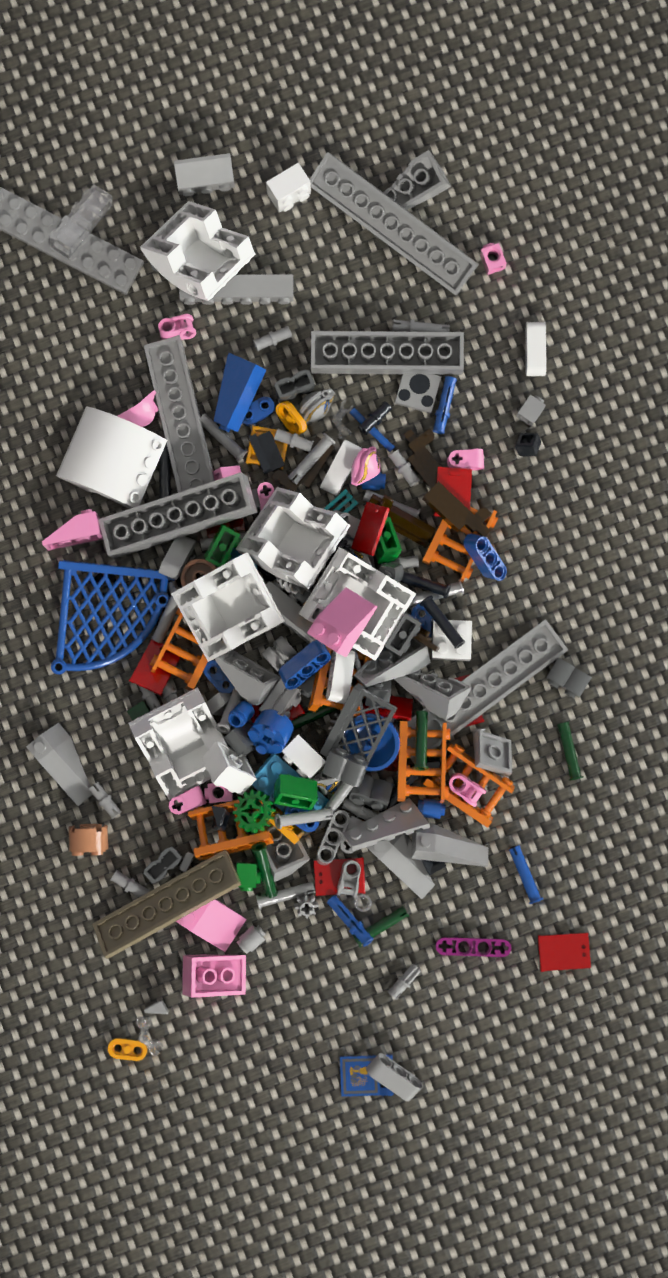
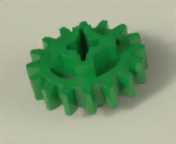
(256, 819)

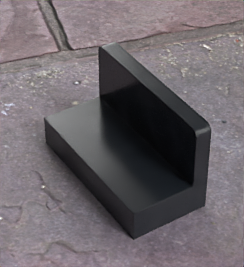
(266, 452)

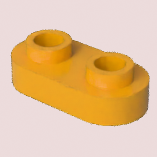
(291, 418)
(127, 1051)

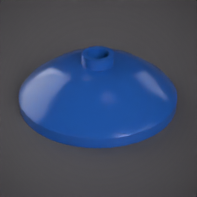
(387, 748)

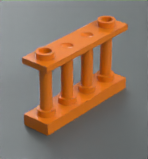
(441, 538)
(198, 661)
(321, 681)
(405, 770)
(481, 815)
(241, 843)

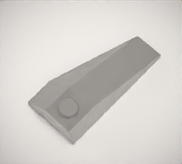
(418, 182)
(391, 665)
(436, 694)
(59, 757)
(446, 846)
(283, 854)
(397, 857)

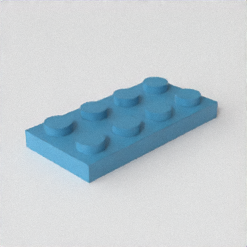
(268, 774)

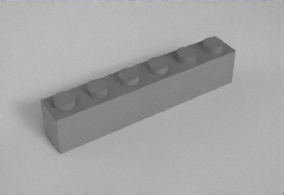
(250, 289)

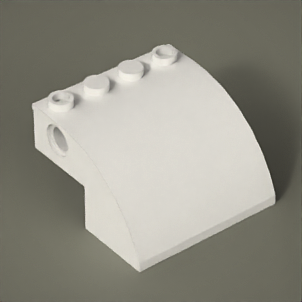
(197, 251)
(111, 457)
(293, 537)
(387, 594)
(227, 607)
(176, 740)

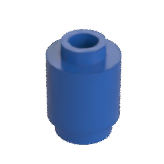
(375, 483)
(241, 714)
(431, 808)

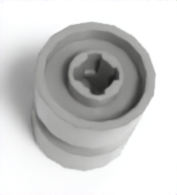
(279, 653)

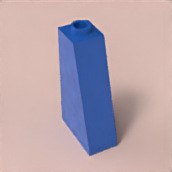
(237, 391)

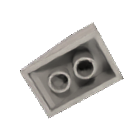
(248, 677)

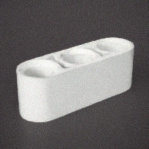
(535, 348)
(340, 468)
(340, 677)

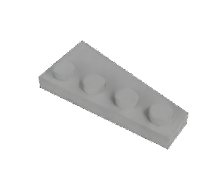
(394, 821)

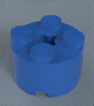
(270, 732)

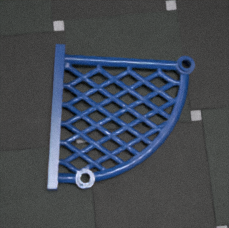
(71, 568)

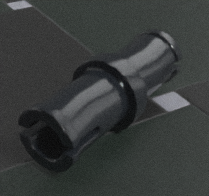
(374, 418)

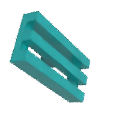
(338, 498)

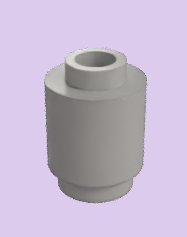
(251, 939)

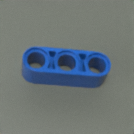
(485, 557)
(304, 664)

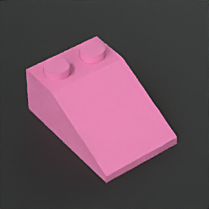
(78, 530)
(342, 621)
(214, 924)
(213, 975)

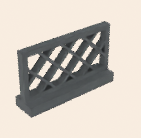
(346, 716)

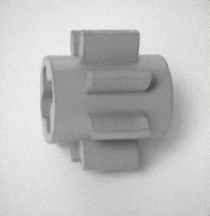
(306, 911)

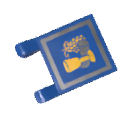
(356, 1080)

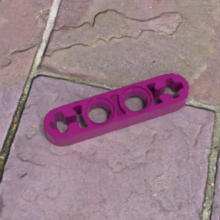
(473, 944)

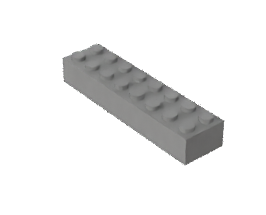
(387, 352)
(177, 515)

